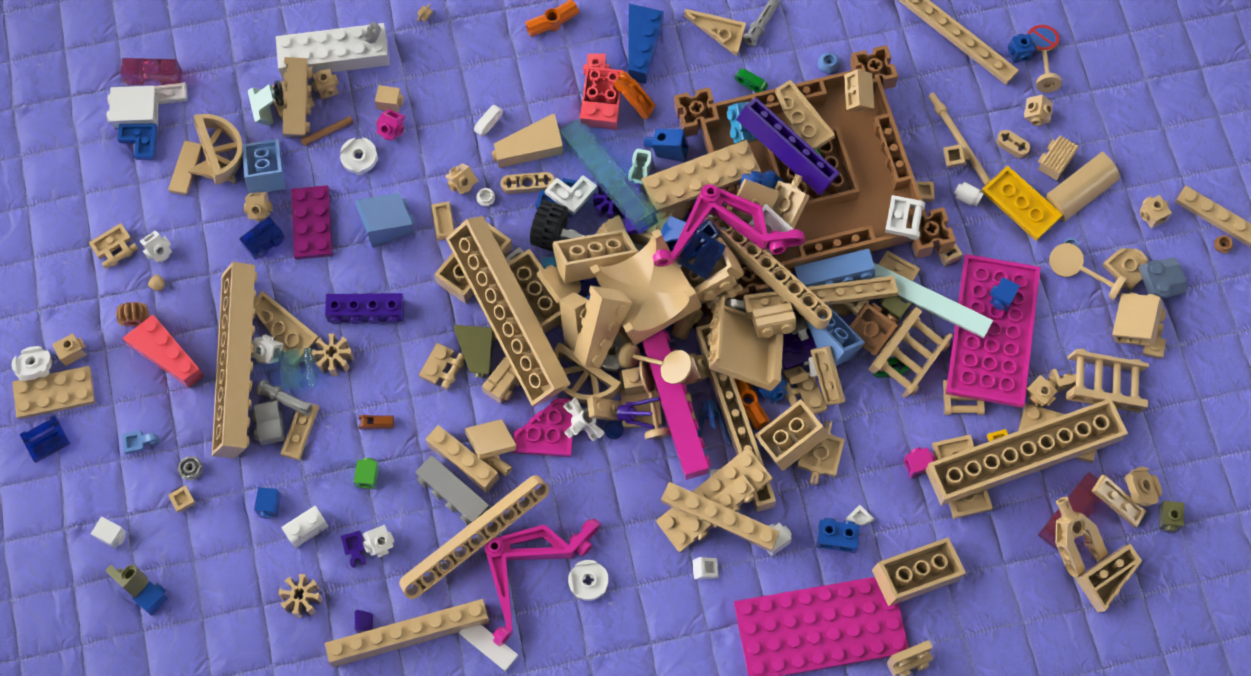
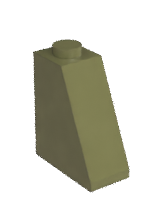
(476, 348)

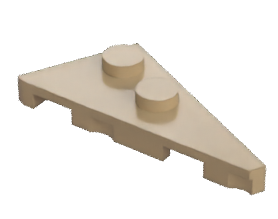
(723, 30)

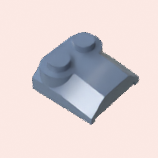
(1164, 278)

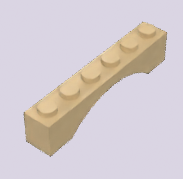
(721, 516)

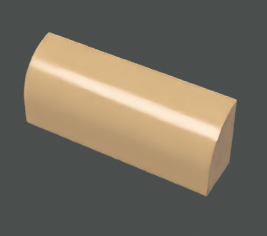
(1084, 186)

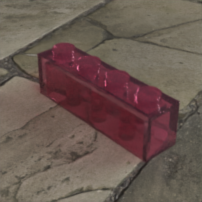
(1080, 500)

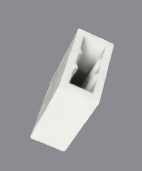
(132, 105)

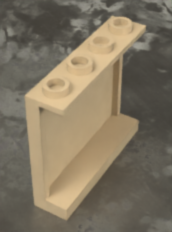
(739, 351)

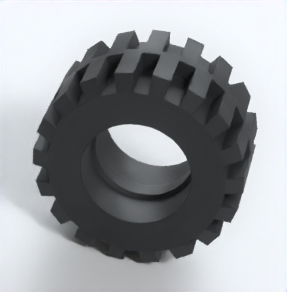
(548, 224)

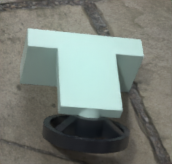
(262, 99)

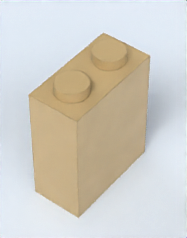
(1137, 319)

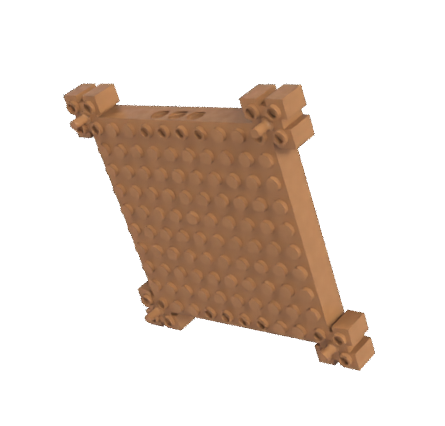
(864, 152)

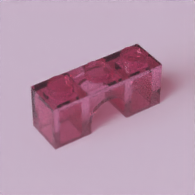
(136, 70)

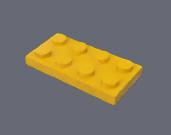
(1021, 203)

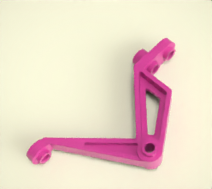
(710, 201)
(498, 560)

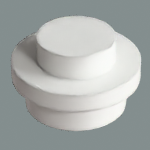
(485, 197)

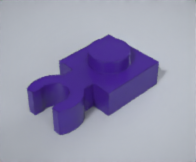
(354, 545)

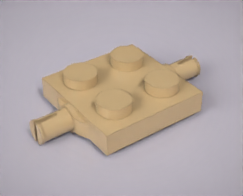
(790, 201)
(824, 457)

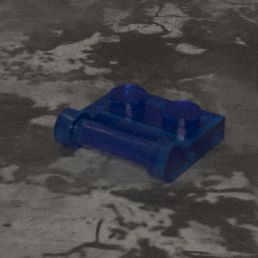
(706, 258)
(47, 443)

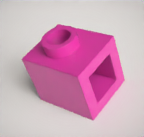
(918, 460)

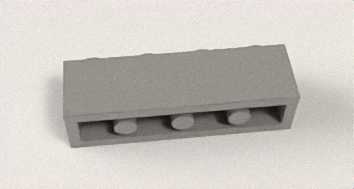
(451, 490)

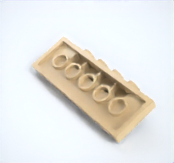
(728, 487)

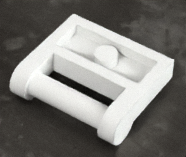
(898, 217)

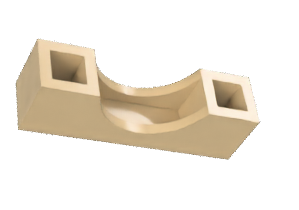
(450, 448)

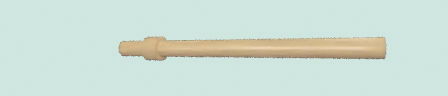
(941, 110)

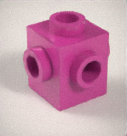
(390, 124)

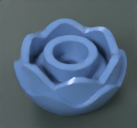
(828, 68)

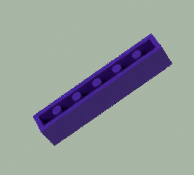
(787, 146)

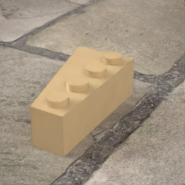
(296, 97)
(601, 324)

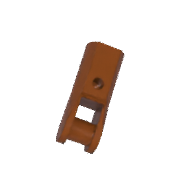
(379, 422)

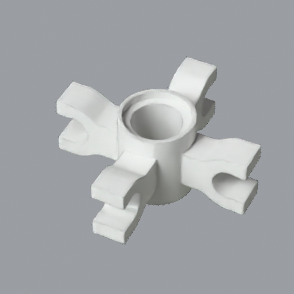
(581, 421)

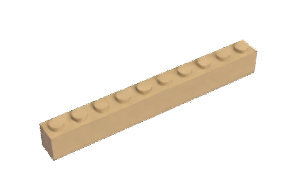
(735, 418)

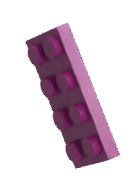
(311, 222)

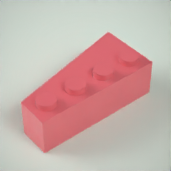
(160, 347)

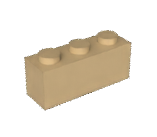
(572, 311)

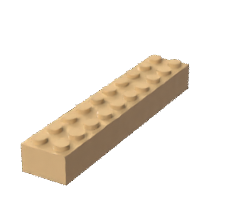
(507, 310)
(234, 361)
(1026, 451)

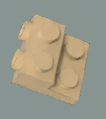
(910, 659)

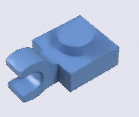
(136, 441)

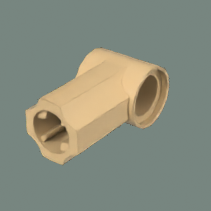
(683, 326)

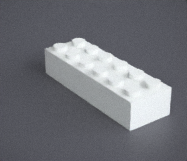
(334, 49)

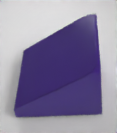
(363, 621)

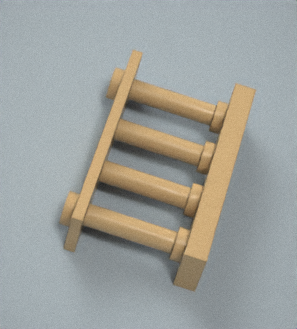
(892, 349)
(1081, 394)

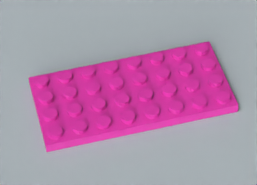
(996, 365)
(818, 628)

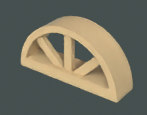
(204, 121)
(596, 374)

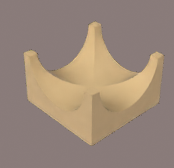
(656, 293)

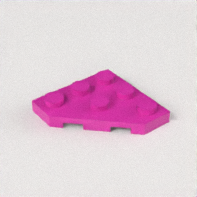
(545, 432)

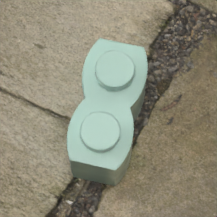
(640, 166)

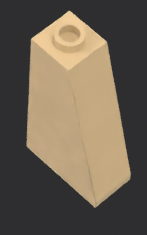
(530, 143)

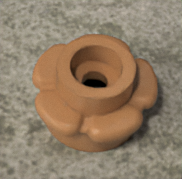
(1226, 240)

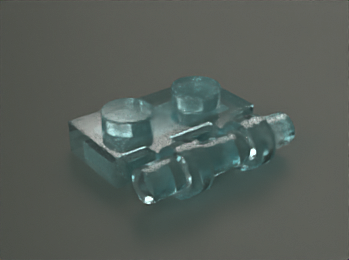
(291, 371)

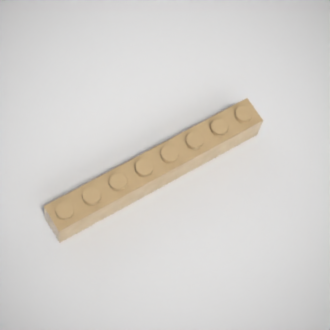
(406, 633)

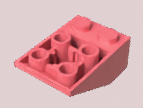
(600, 98)

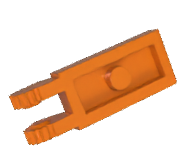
(634, 94)

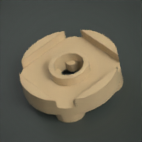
(1137, 480)

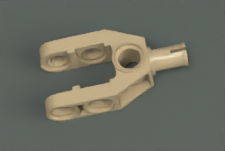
(1070, 527)

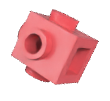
(596, 60)

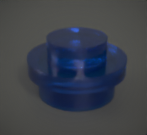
(614, 429)

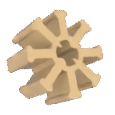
(340, 352)
(293, 599)

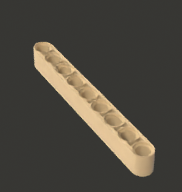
(774, 270)
(464, 538)

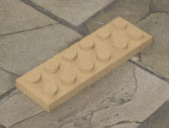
(687, 179)

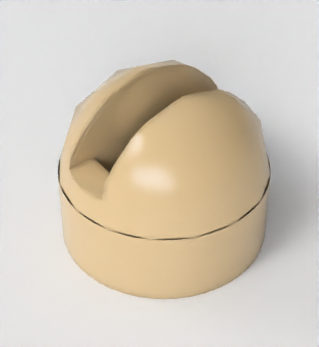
(156, 283)

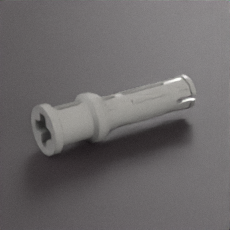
(758, 27)
(277, 393)

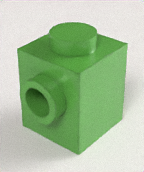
(366, 473)

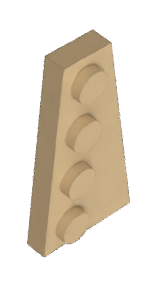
(802, 116)
(283, 325)

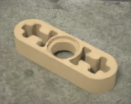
(521, 177)

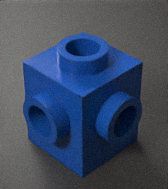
(1021, 48)
(776, 394)

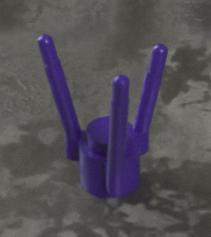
(629, 412)

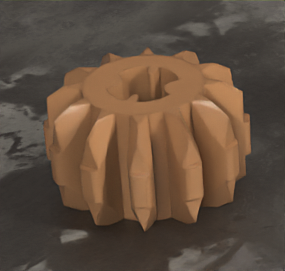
(132, 314)

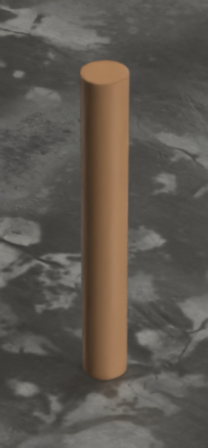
(328, 130)

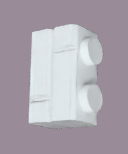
(305, 527)

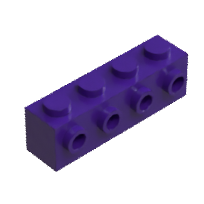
(365, 308)

